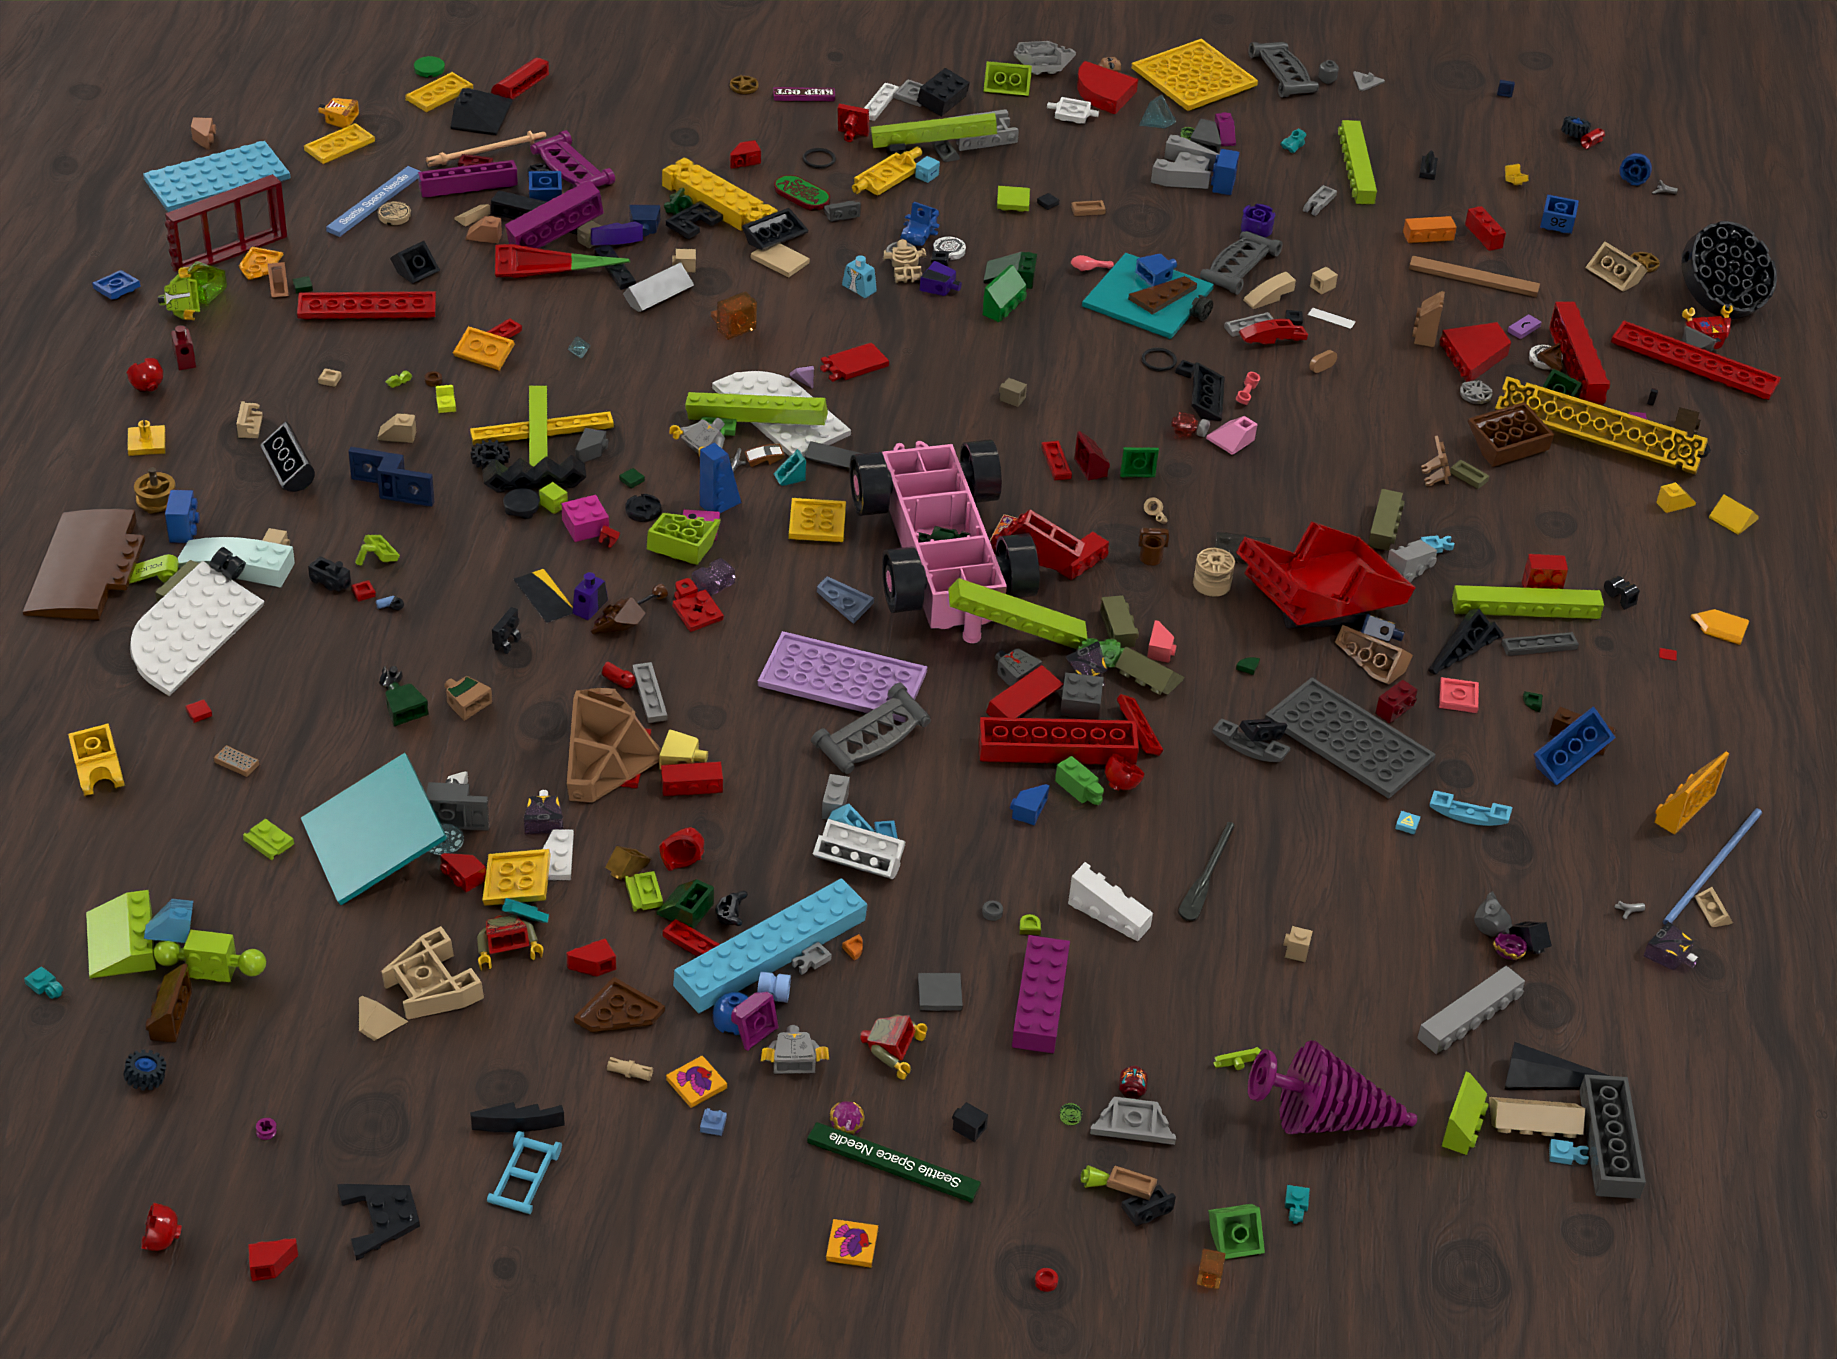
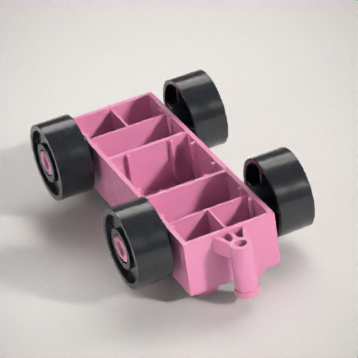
(933, 489)

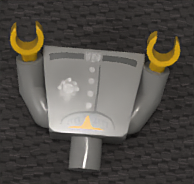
(700, 434)
(794, 1052)

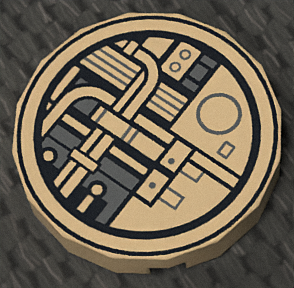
(394, 213)

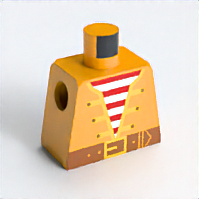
(340, 112)

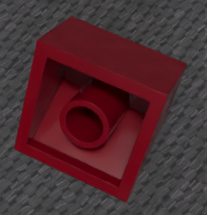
(1090, 458)

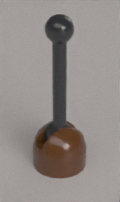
(658, 592)

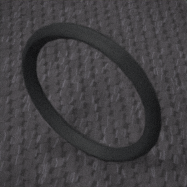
(819, 166)
(1159, 368)

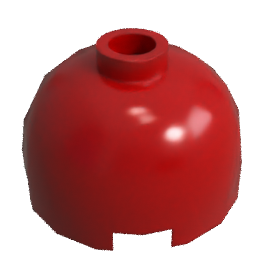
(146, 375)
(1122, 774)
(160, 1228)

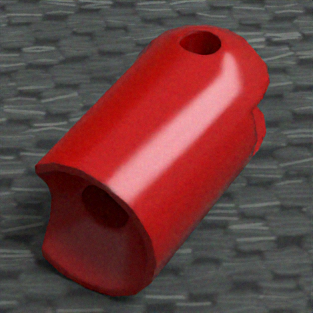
(1592, 138)
(618, 676)

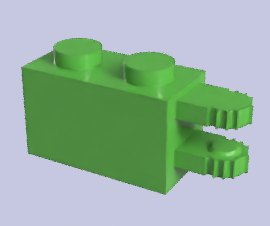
(1079, 781)

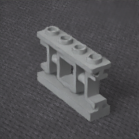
(1004, 134)

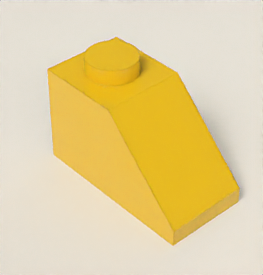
(1674, 498)

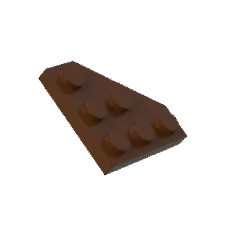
(618, 1008)

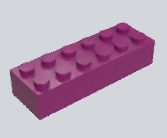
(556, 217)
(1040, 994)

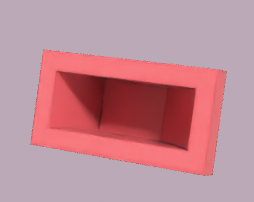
(1161, 644)

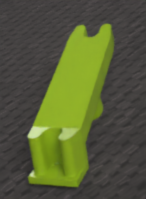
(1236, 1058)

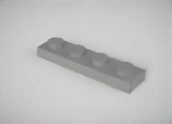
(649, 692)

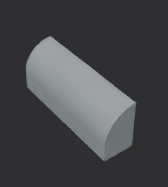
(658, 287)

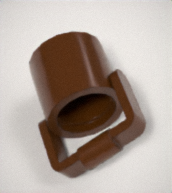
(1152, 545)

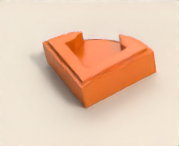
(853, 947)

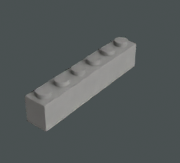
(1471, 1010)

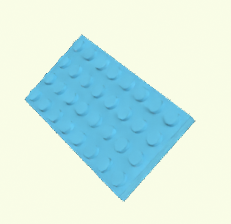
(213, 174)

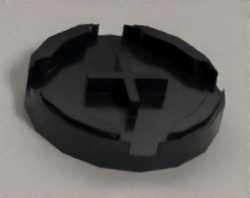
(643, 508)

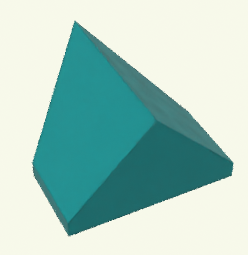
(792, 470)

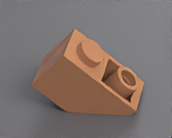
(203, 131)

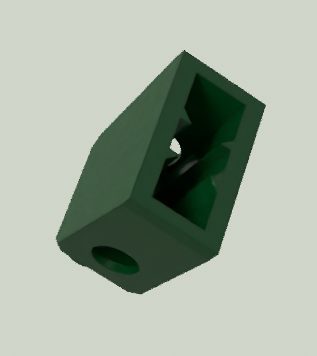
(405, 703)

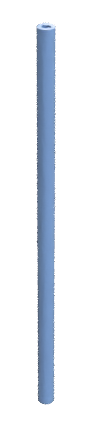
(1712, 866)

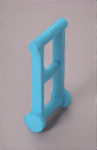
(519, 1143)

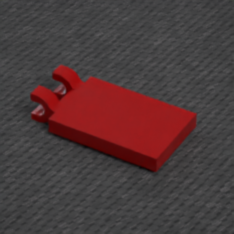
(854, 362)

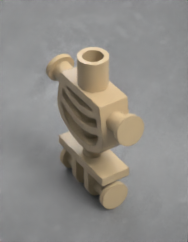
(905, 261)

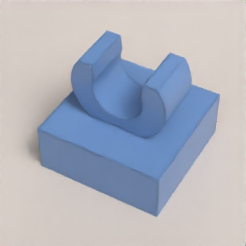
(713, 1122)

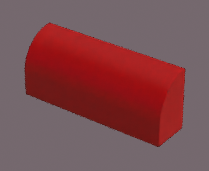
(522, 79)
(1024, 694)

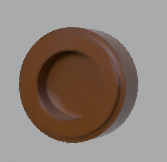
(433, 378)

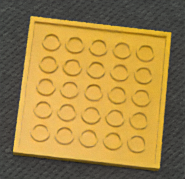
(1194, 74)

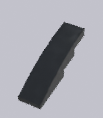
(509, 1119)

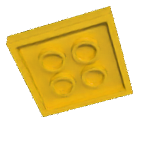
(817, 520)
(517, 876)

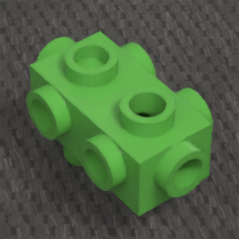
(1110, 649)

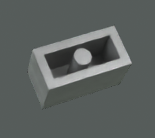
(835, 794)

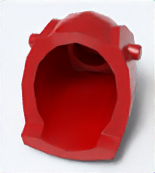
(682, 848)

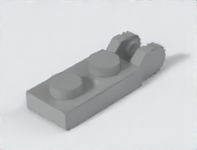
(1320, 199)

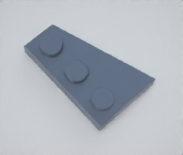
(845, 599)

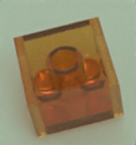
(736, 315)

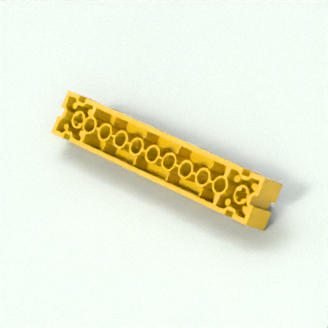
(1607, 426)

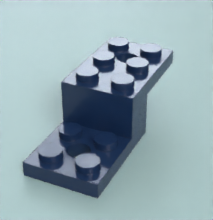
(392, 478)

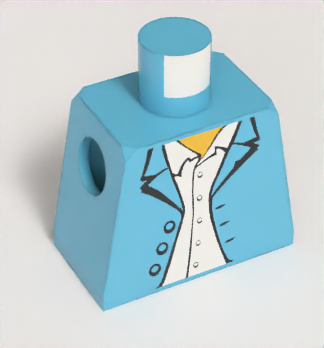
(860, 277)

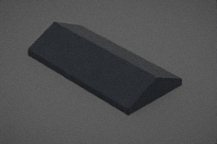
(774, 229)
(1207, 393)

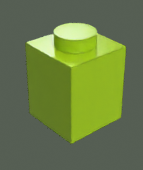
(552, 497)

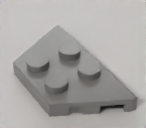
(1134, 1120)

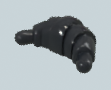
(728, 908)

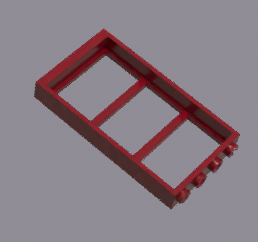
(211, 257)

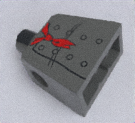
(1015, 665)

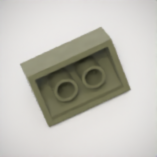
(1148, 671)

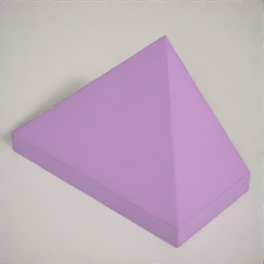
(804, 375)

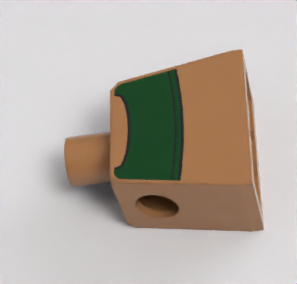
(467, 696)

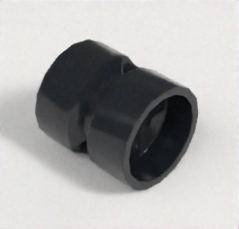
(227, 564)

